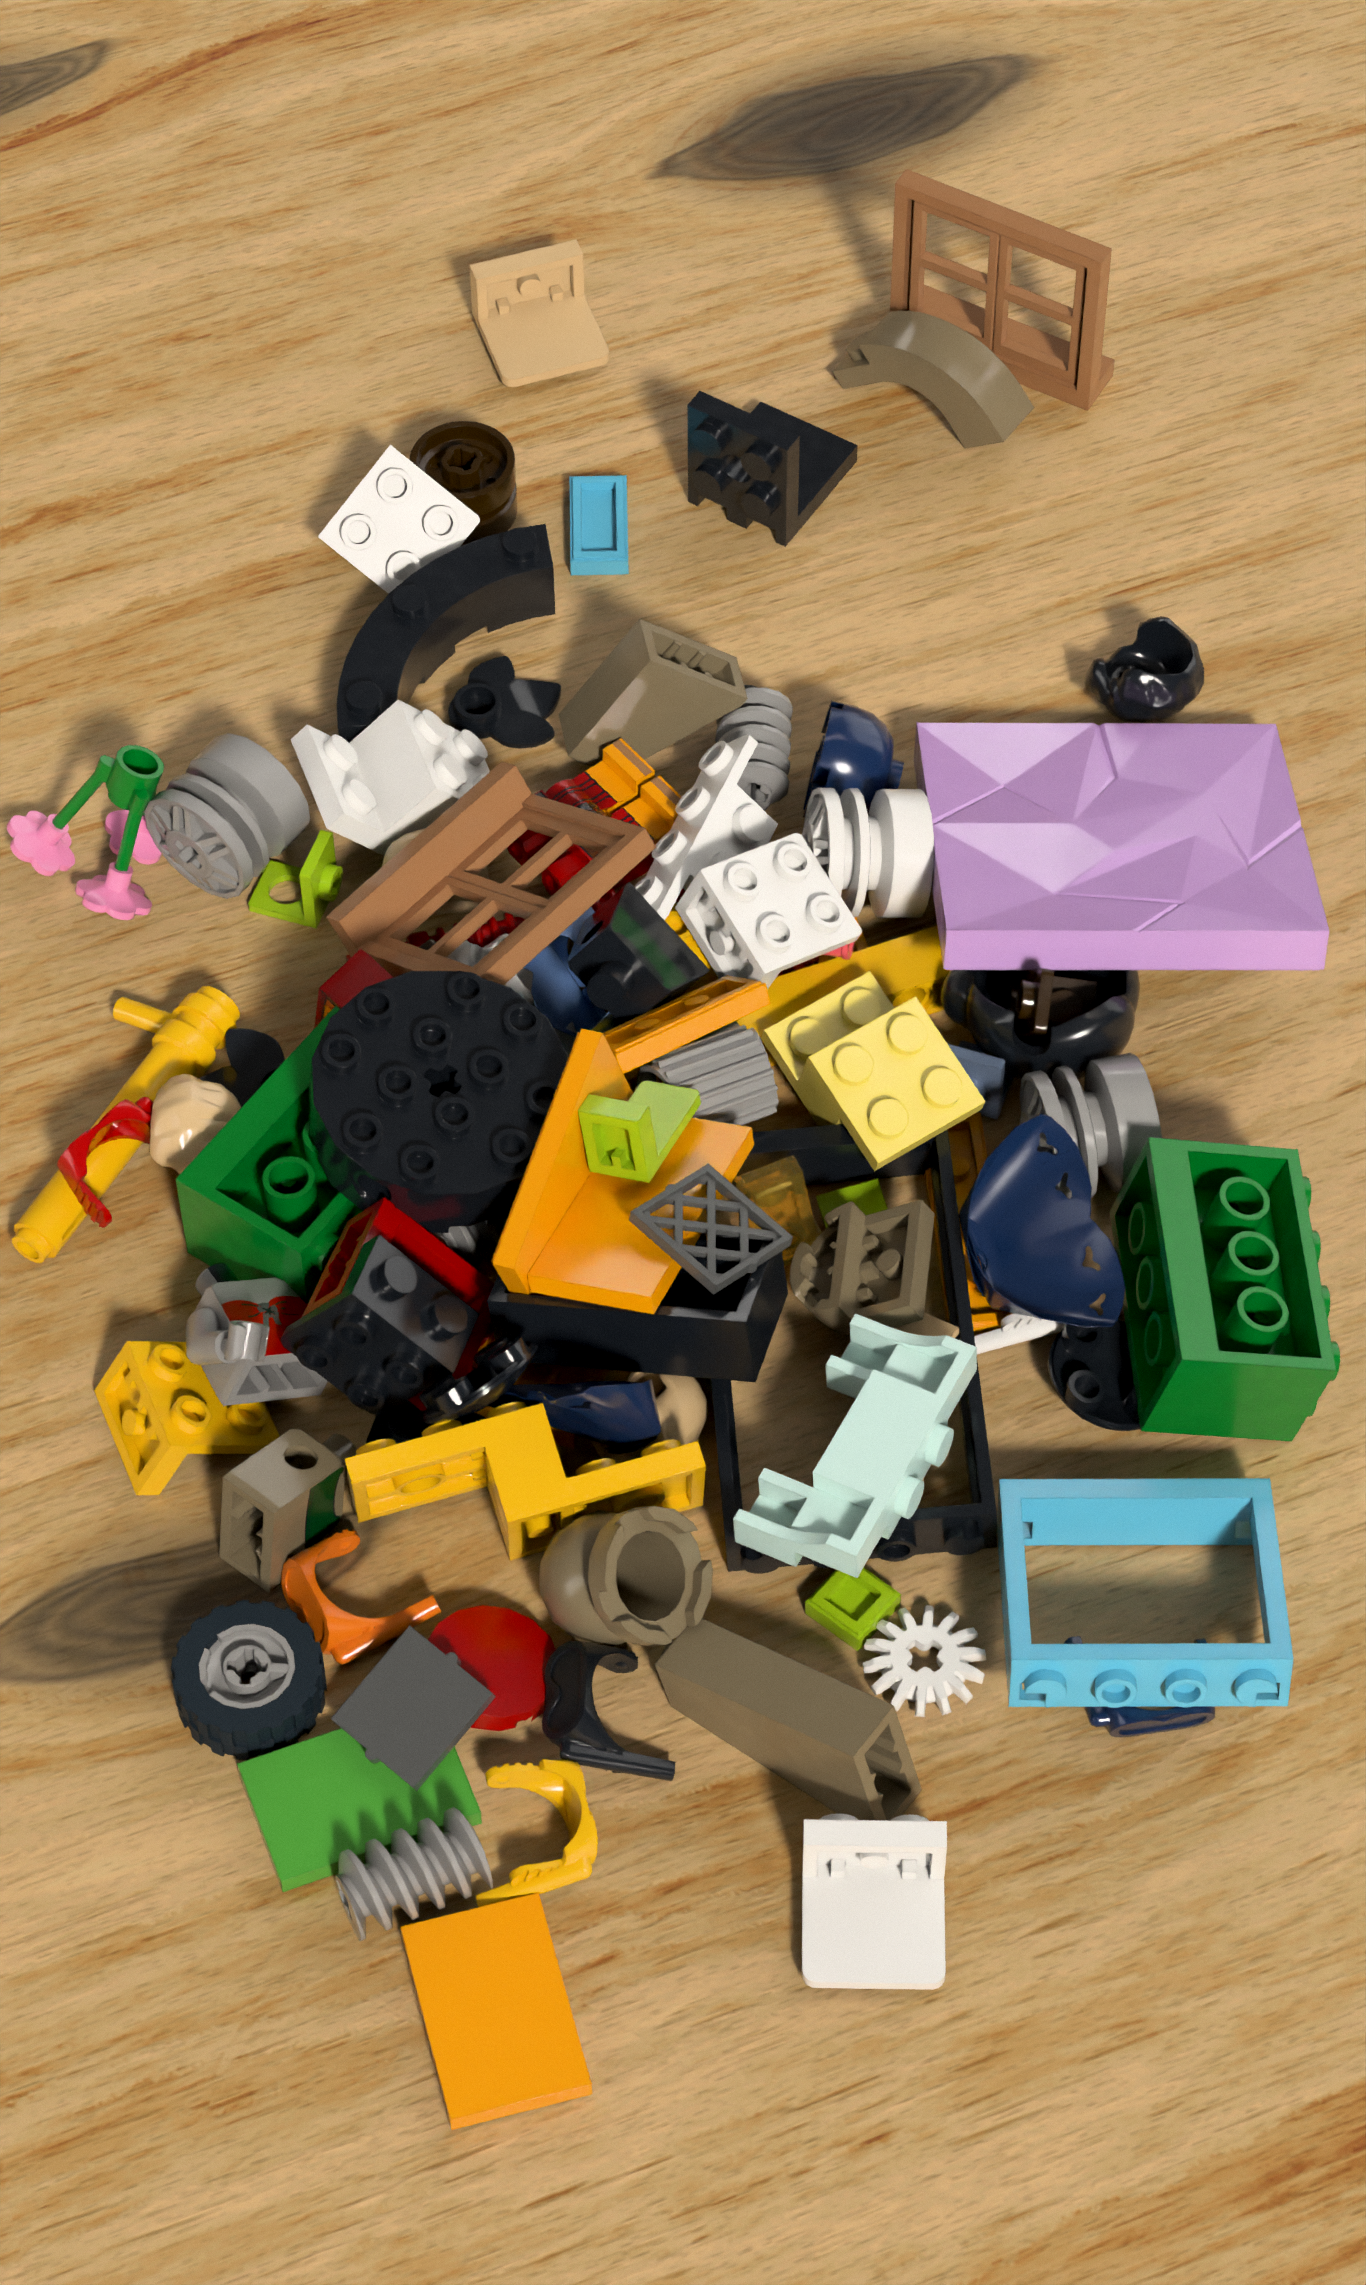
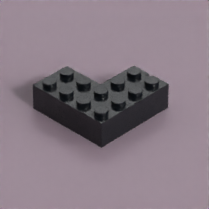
(686, 1335)

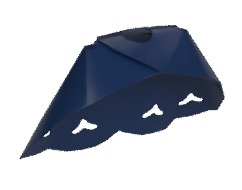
(1036, 1236)
(596, 1410)

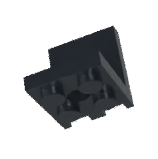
(762, 464)

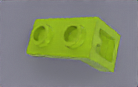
(635, 1134)

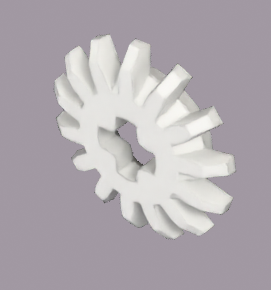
(925, 1684)

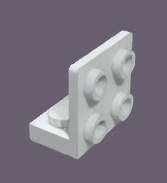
(397, 522)
(766, 911)

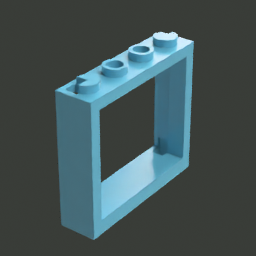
(1142, 1514)

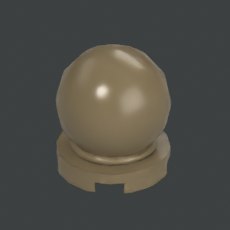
(626, 1577)

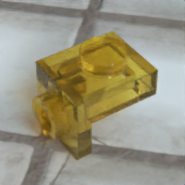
(783, 1196)

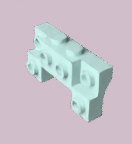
(877, 1457)

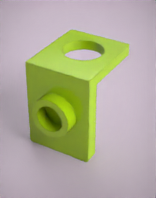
(318, 879)

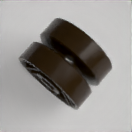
(476, 468)

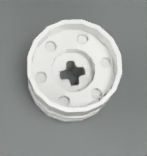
(874, 853)

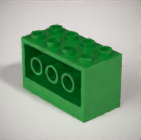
(260, 1190)
(1222, 1290)

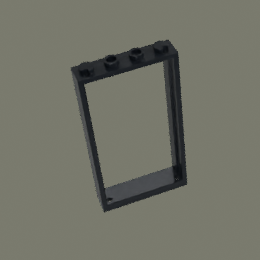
(832, 1156)

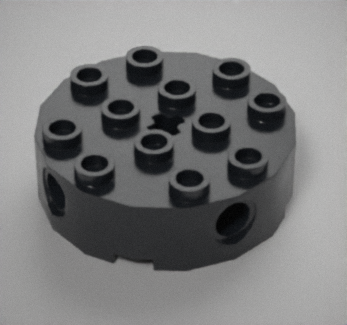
(433, 1096)

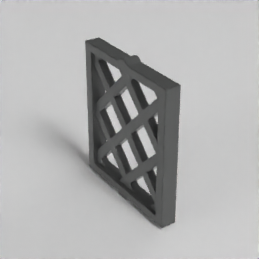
(684, 1254)

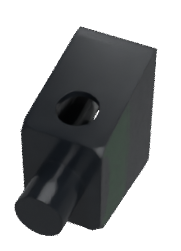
(632, 957)

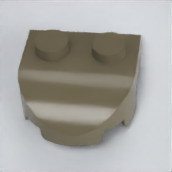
(866, 1266)

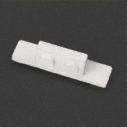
(711, 825)

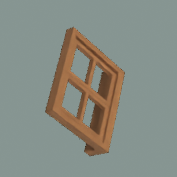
(1038, 360)
(459, 846)

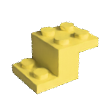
(873, 1069)

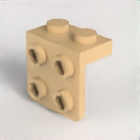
(536, 314)

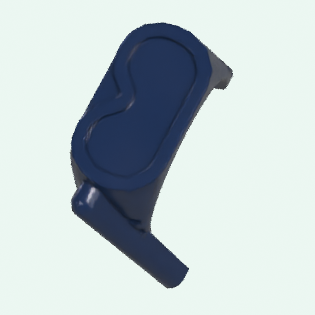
(1137, 1721)

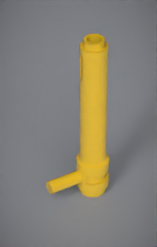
(181, 1045)

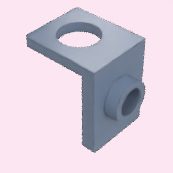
(986, 1074)

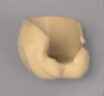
(187, 1118)

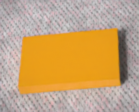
(495, 2011)

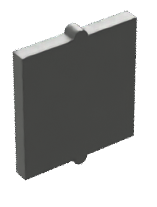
(413, 1708)

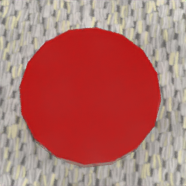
(502, 1654)

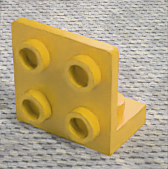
(167, 1409)

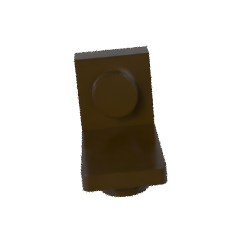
(1047, 1001)

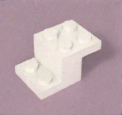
(390, 775)

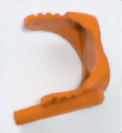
(335, 1629)

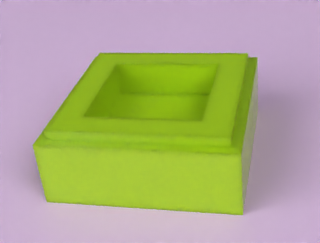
(852, 1606)

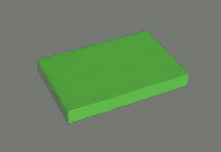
(332, 1799)

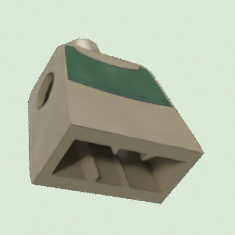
(282, 1503)

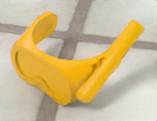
(565, 1788)

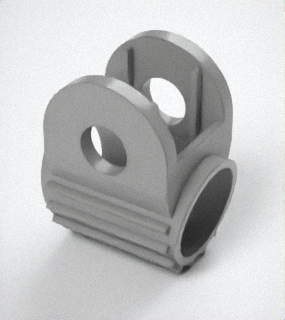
(728, 1072)

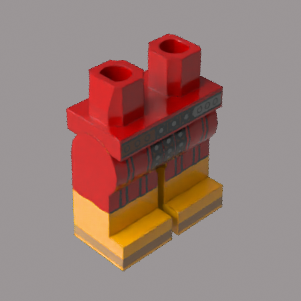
(618, 788)

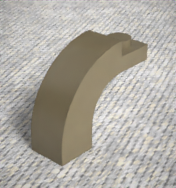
(946, 367)

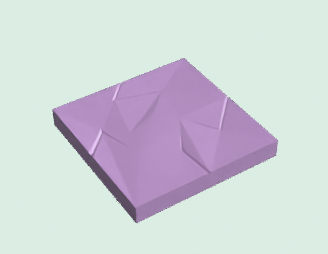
(1118, 848)

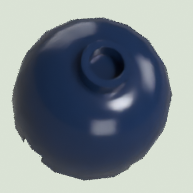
(854, 754)

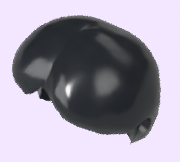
(977, 1004)

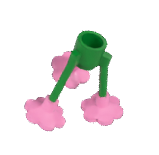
(46, 842)

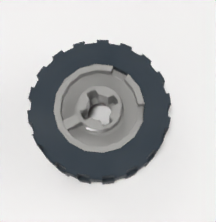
(281, 1696)

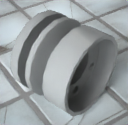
(227, 815)
(1104, 1120)

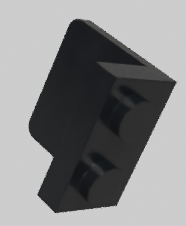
(385, 1332)

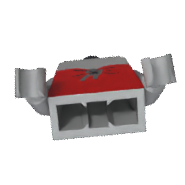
(239, 1336)

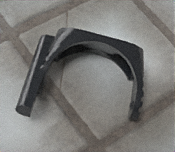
(572, 1718)

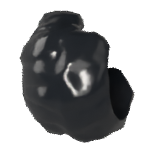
(1151, 675)

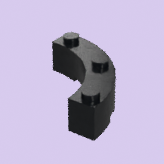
(432, 610)

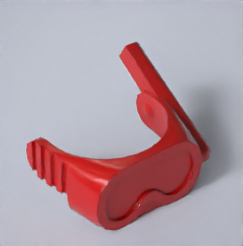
(123, 1121)

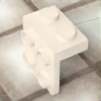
(873, 1902)

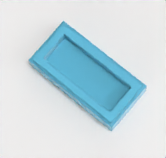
(598, 525)

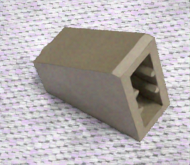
(650, 694)

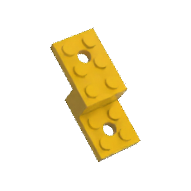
(524, 1475)

